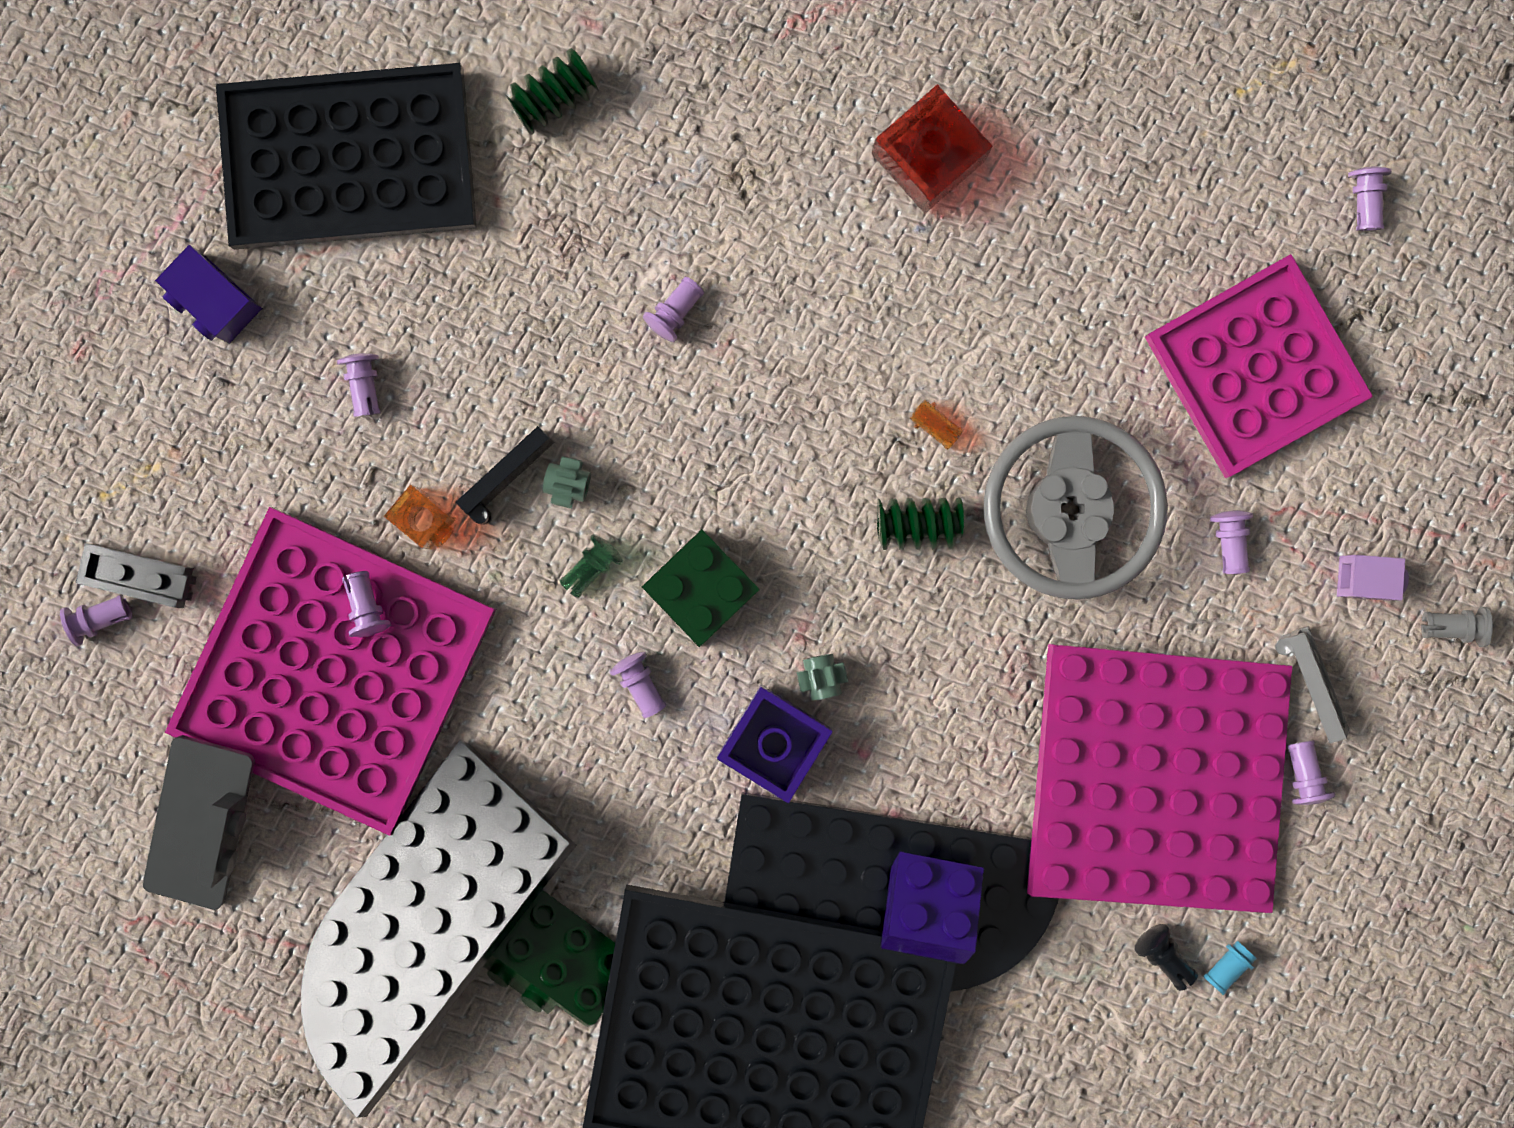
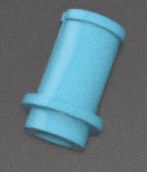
(1230, 967)

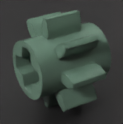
(566, 482)
(822, 677)

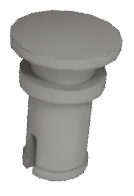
(1462, 626)

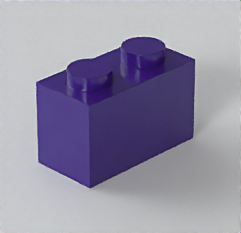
(208, 295)

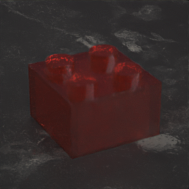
(931, 149)

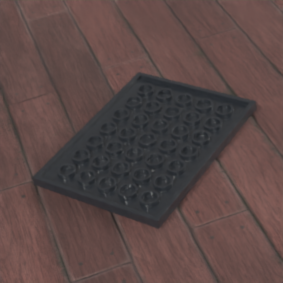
(761, 1021)

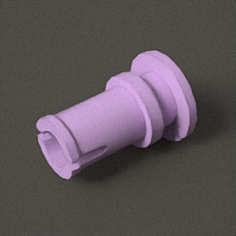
(1369, 196)
(671, 312)
(361, 382)
(1233, 540)
(363, 606)
(91, 619)
(639, 683)
(1308, 774)

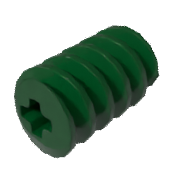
(551, 90)
(920, 523)

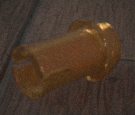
(936, 424)

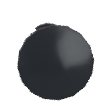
(1163, 952)

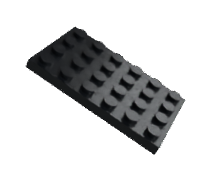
(346, 156)

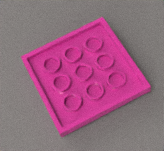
(1258, 366)

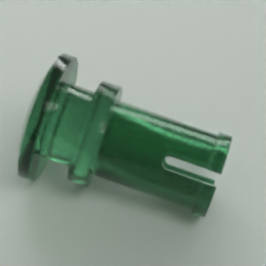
(591, 565)

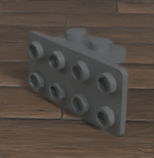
(198, 822)

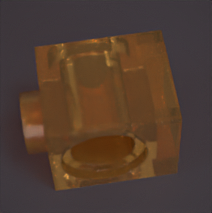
(407, 507)

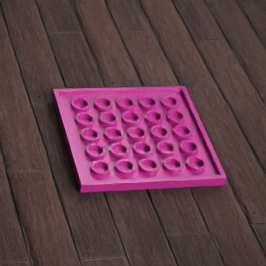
(324, 708)
(1159, 779)

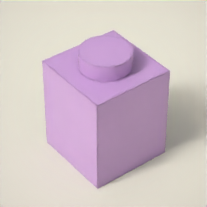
(1372, 577)

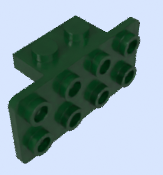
(555, 961)

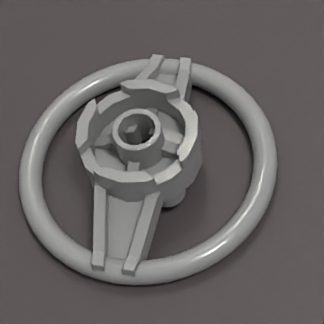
(1073, 477)

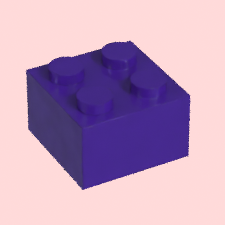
(774, 743)
(932, 908)

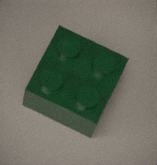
(700, 588)

